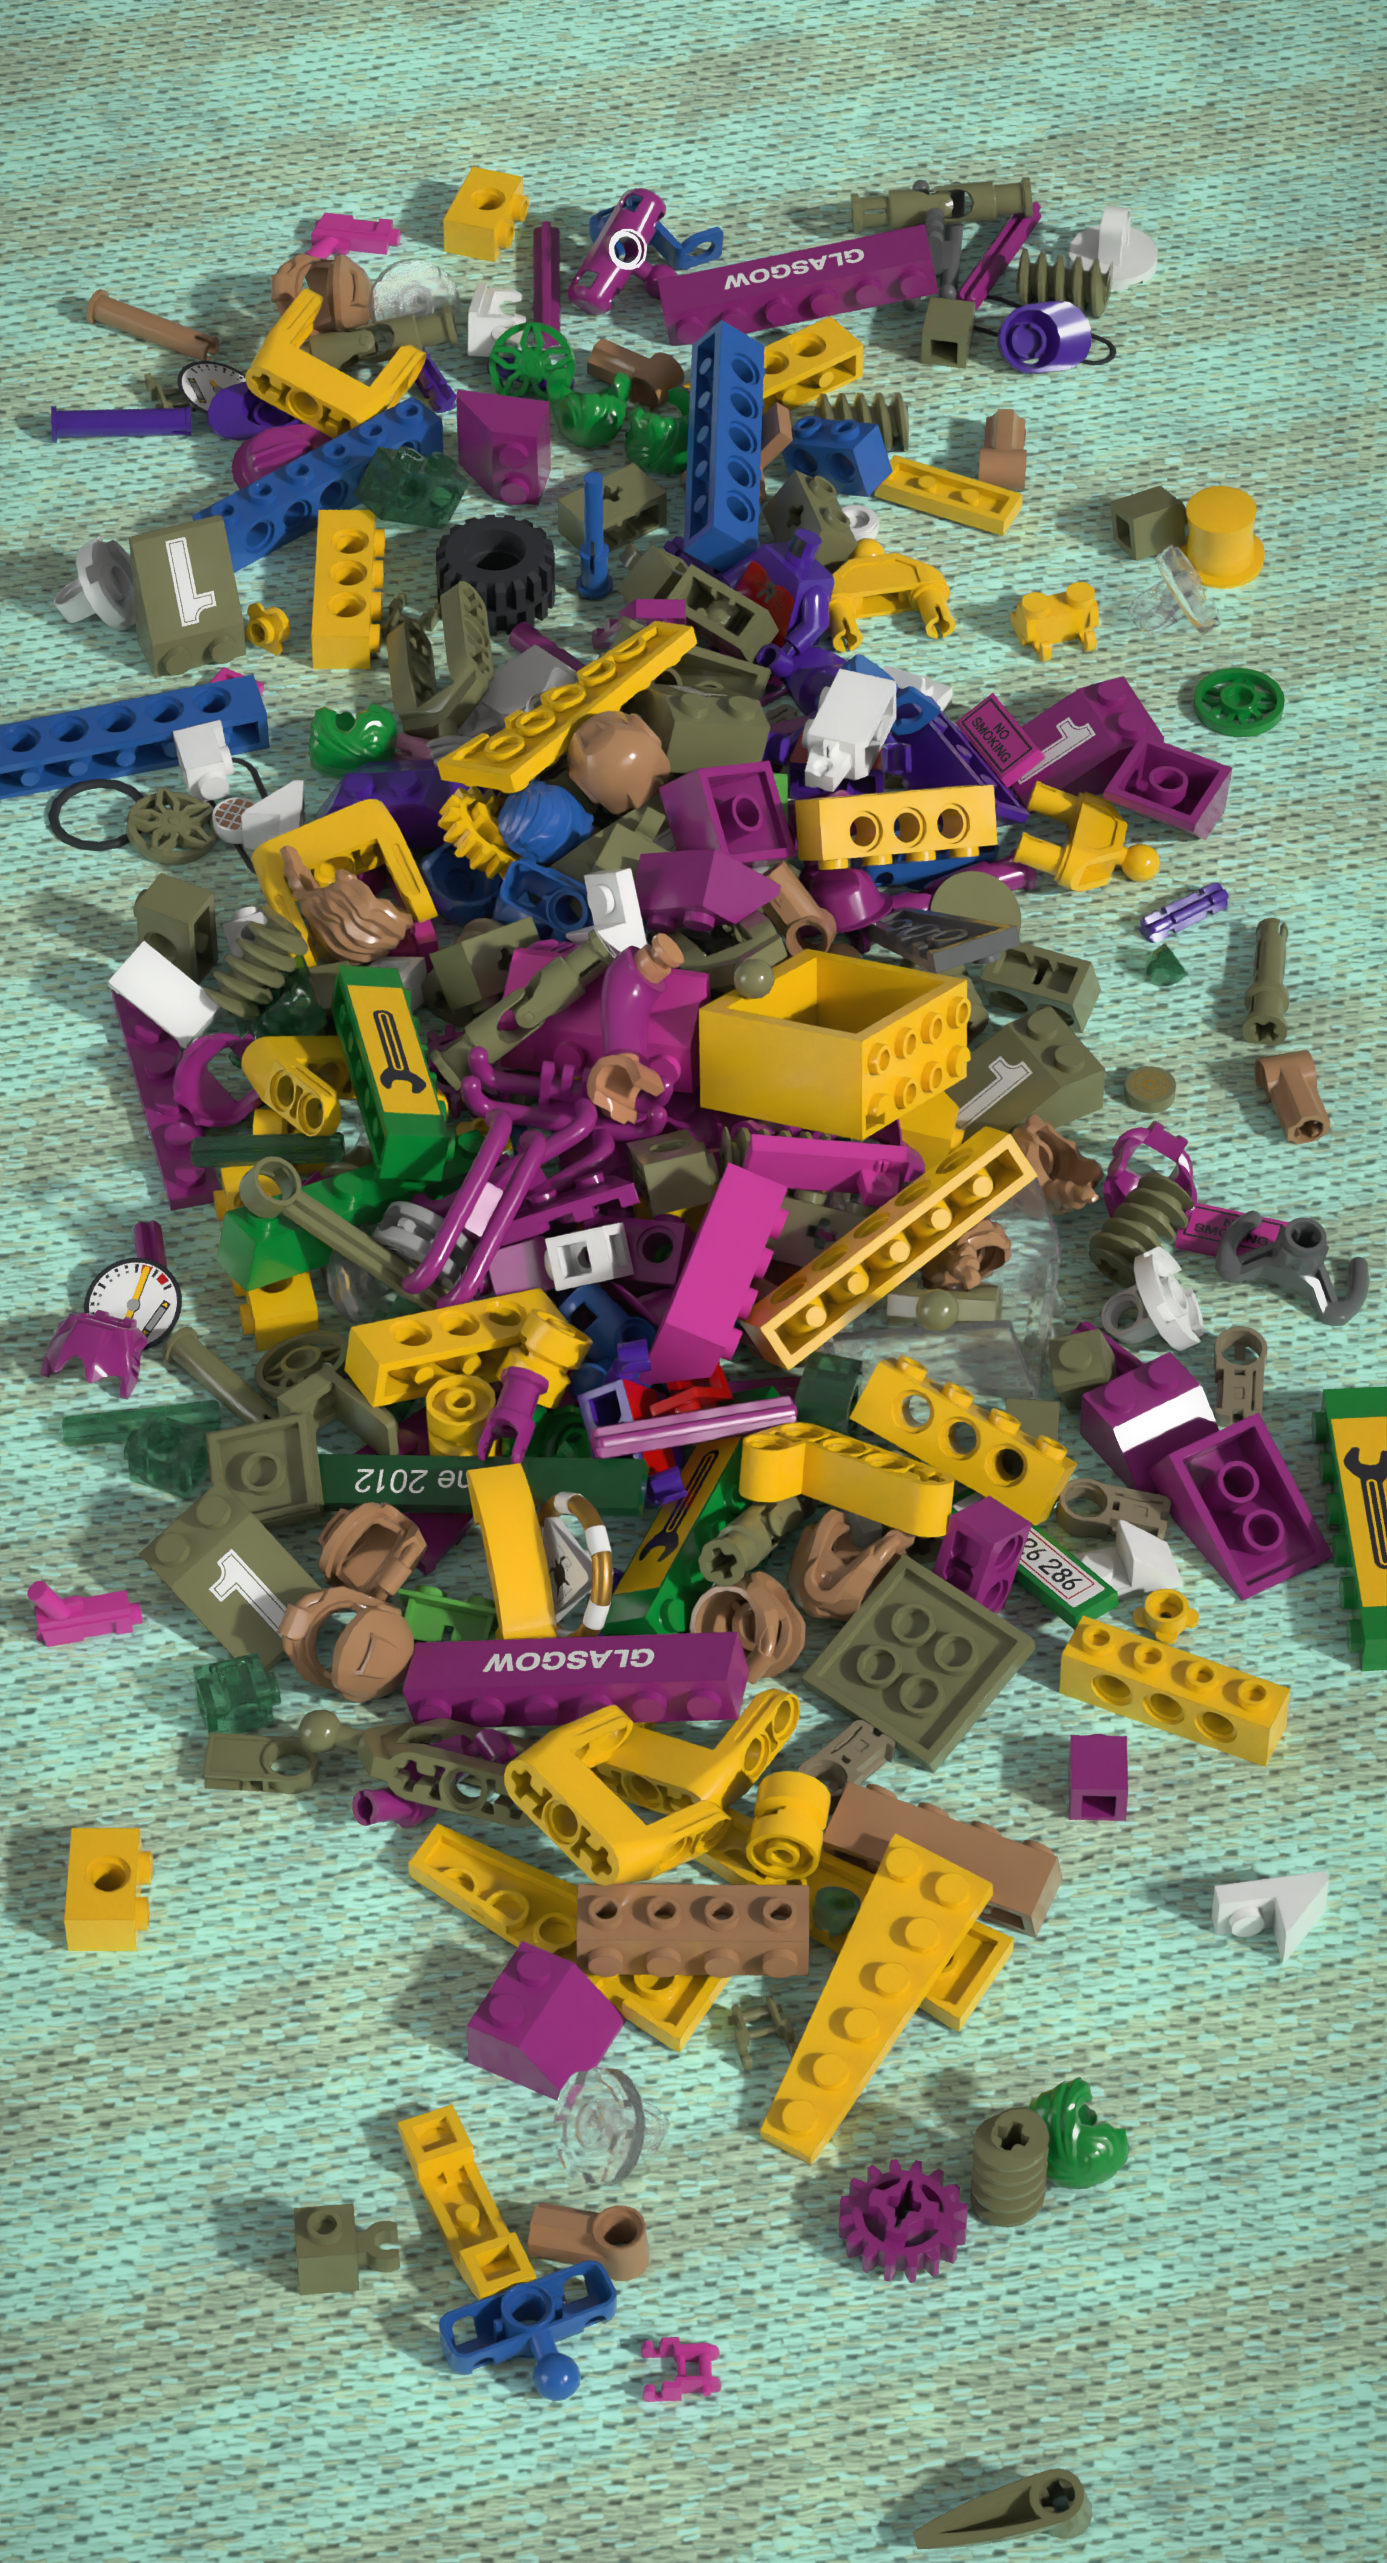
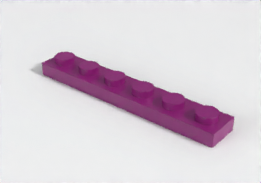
(154, 1061)

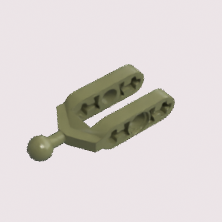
(468, 660)
(744, 964)
(940, 1309)
(392, 1747)

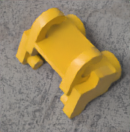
(1057, 619)

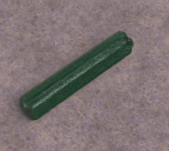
(250, 1149)
(118, 1424)

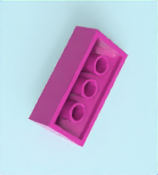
(576, 1032)
(718, 1277)

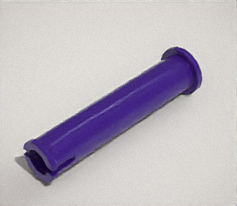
(120, 422)

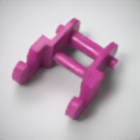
(683, 2384)

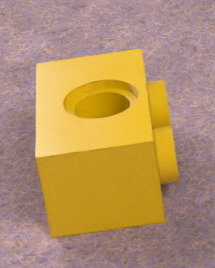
(485, 214)
(105, 1889)

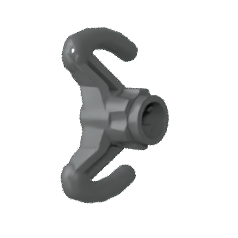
(1295, 1264)

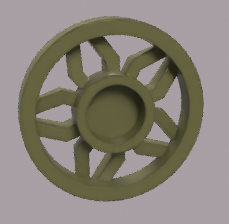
(171, 827)
(299, 1361)

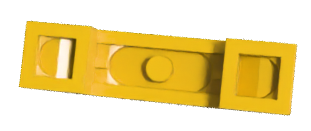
(513, 1552)
(462, 2205)

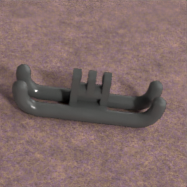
(944, 252)

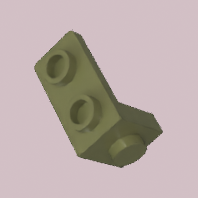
(332, 1398)

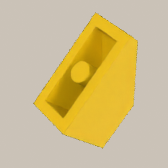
(932, 1129)

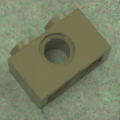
(179, 924)
(672, 1171)

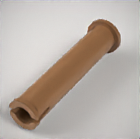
(150, 327)

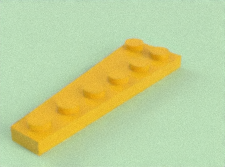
(543, 734)
(542, 1911)
(886, 1967)
(960, 1982)

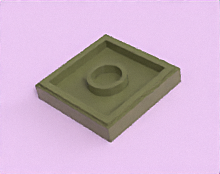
(271, 1468)

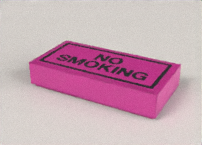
(1000, 740)
(1210, 1222)

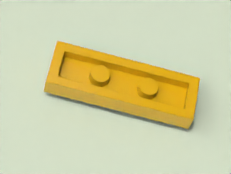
(950, 495)

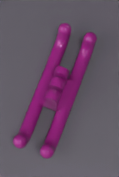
(556, 1099)
(556, 1144)
(480, 1211)

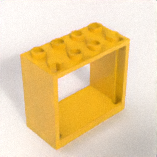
(835, 1044)

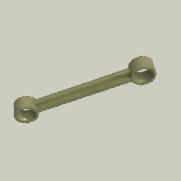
(329, 1227)

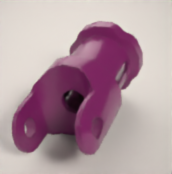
(513, 1412)

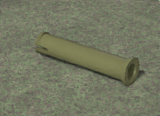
(217, 1377)

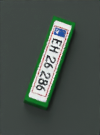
(1055, 1574)

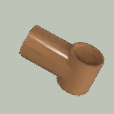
(649, 377)
(1003, 455)
(795, 909)
(1292, 1091)
(585, 2235)

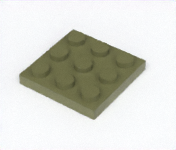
(919, 1662)

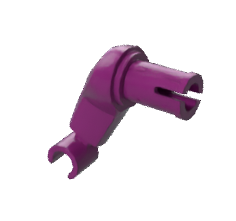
(384, 1805)

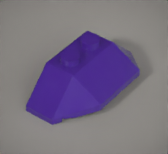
(948, 759)
(408, 790)

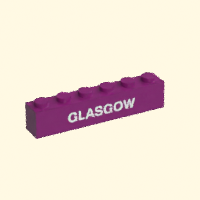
(800, 285)
(574, 1676)

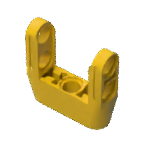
(313, 388)
(349, 839)
(306, 1072)
(674, 1773)
(591, 1822)

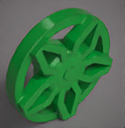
(530, 363)
(1239, 702)

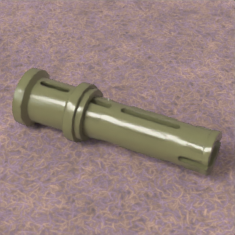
(1267, 996)

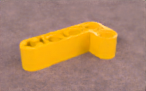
(847, 1475)

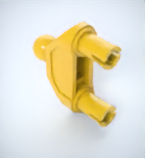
(885, 585)
(1092, 844)

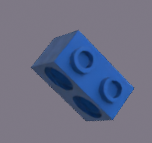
(841, 452)

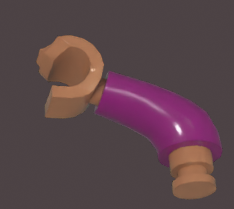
(627, 996)

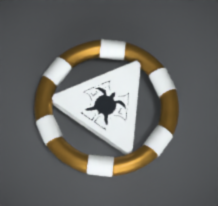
(576, 1570)

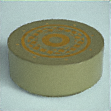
(1149, 1089)

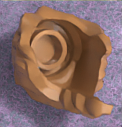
(345, 913)
(1061, 1169)
(968, 1258)

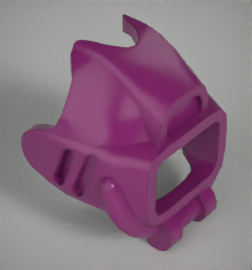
(202, 1092)
(1122, 1180)
(103, 1343)

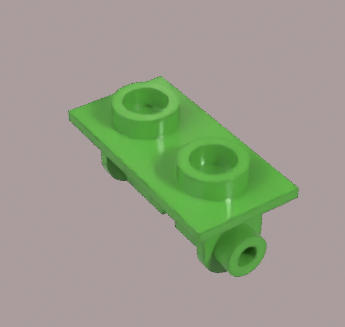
(432, 1612)

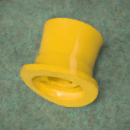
(1223, 538)

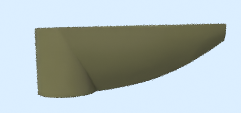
(1012, 2513)

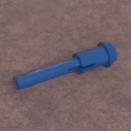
(594, 577)

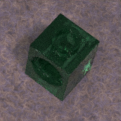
(167, 1455)
(235, 1695)

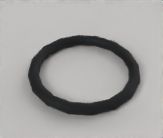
(83, 786)

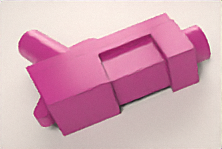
(343, 234)
(77, 1617)

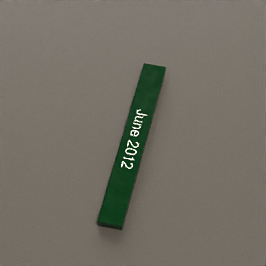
(441, 1483)

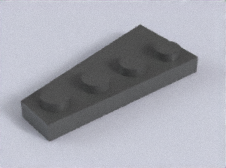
(942, 939)

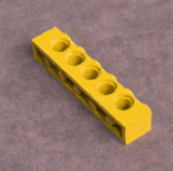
(887, 1247)

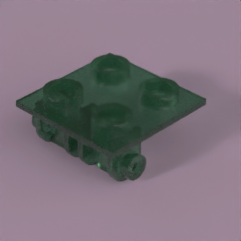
(291, 1012)

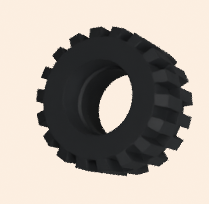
(505, 564)

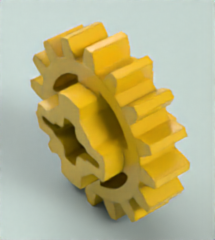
(474, 831)

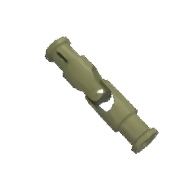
(909, 207)
(345, 349)
(546, 994)
(752, 1538)

